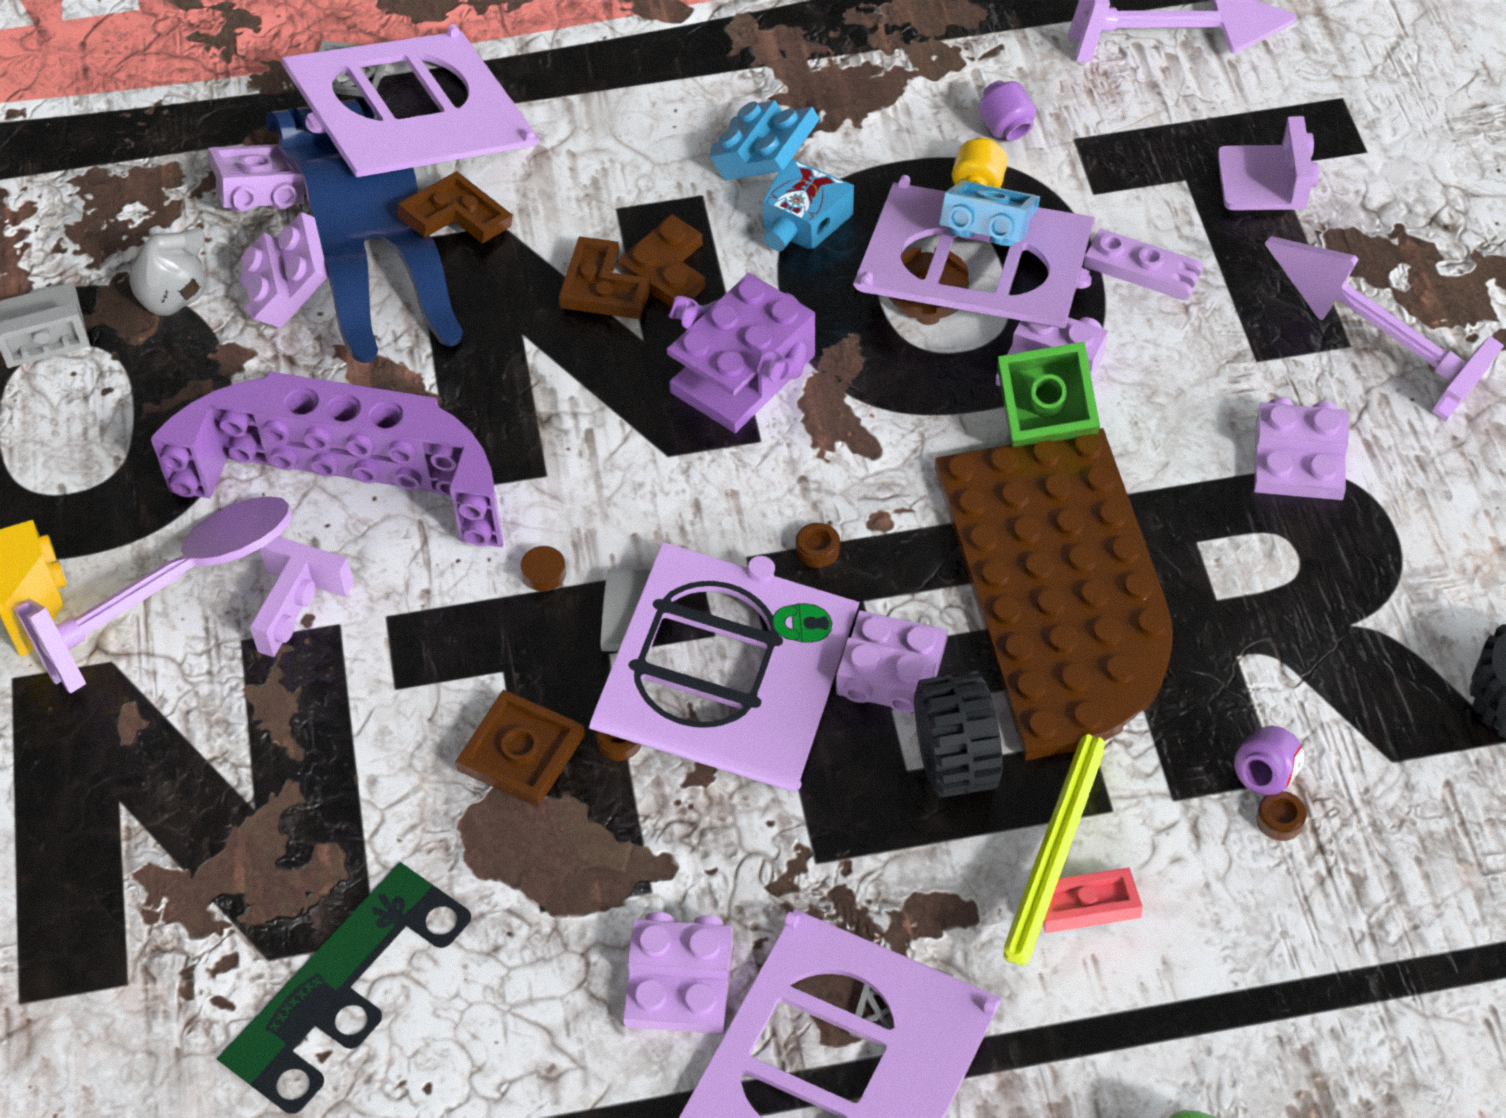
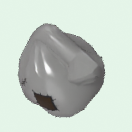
(169, 272)

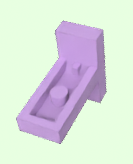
(299, 572)

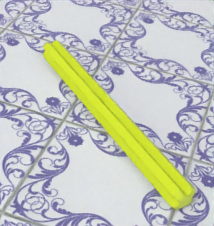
(1053, 851)

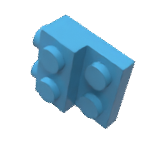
(761, 139)
(988, 211)

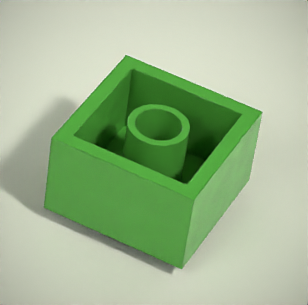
(1048, 394)

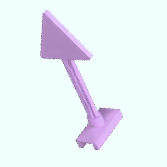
(1240, 20)
(1322, 279)

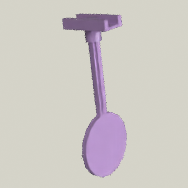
(214, 541)

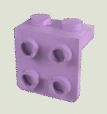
(1270, 174)

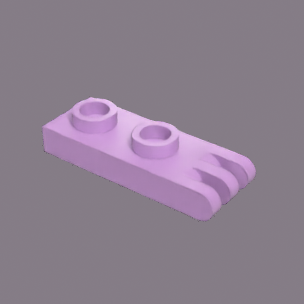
(1143, 264)

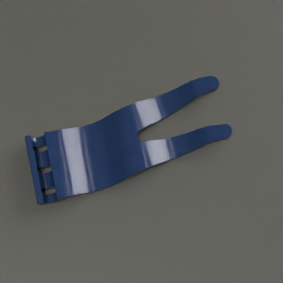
(356, 210)

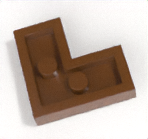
(458, 201)
(661, 260)
(594, 286)

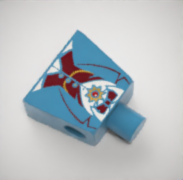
(805, 206)

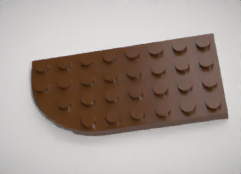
(1060, 586)

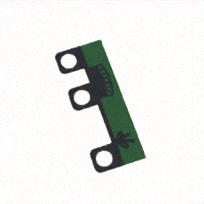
(325, 983)

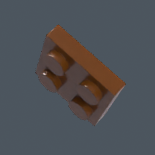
(520, 748)

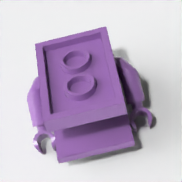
(740, 349)

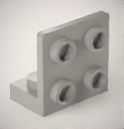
(41, 325)

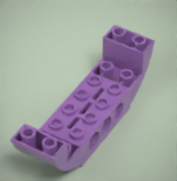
(333, 433)

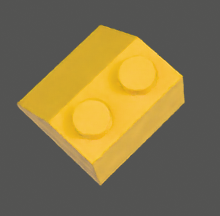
(25, 574)

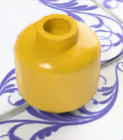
(980, 162)

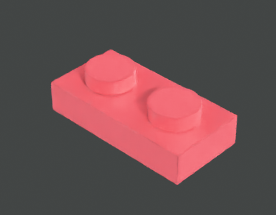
(1093, 900)

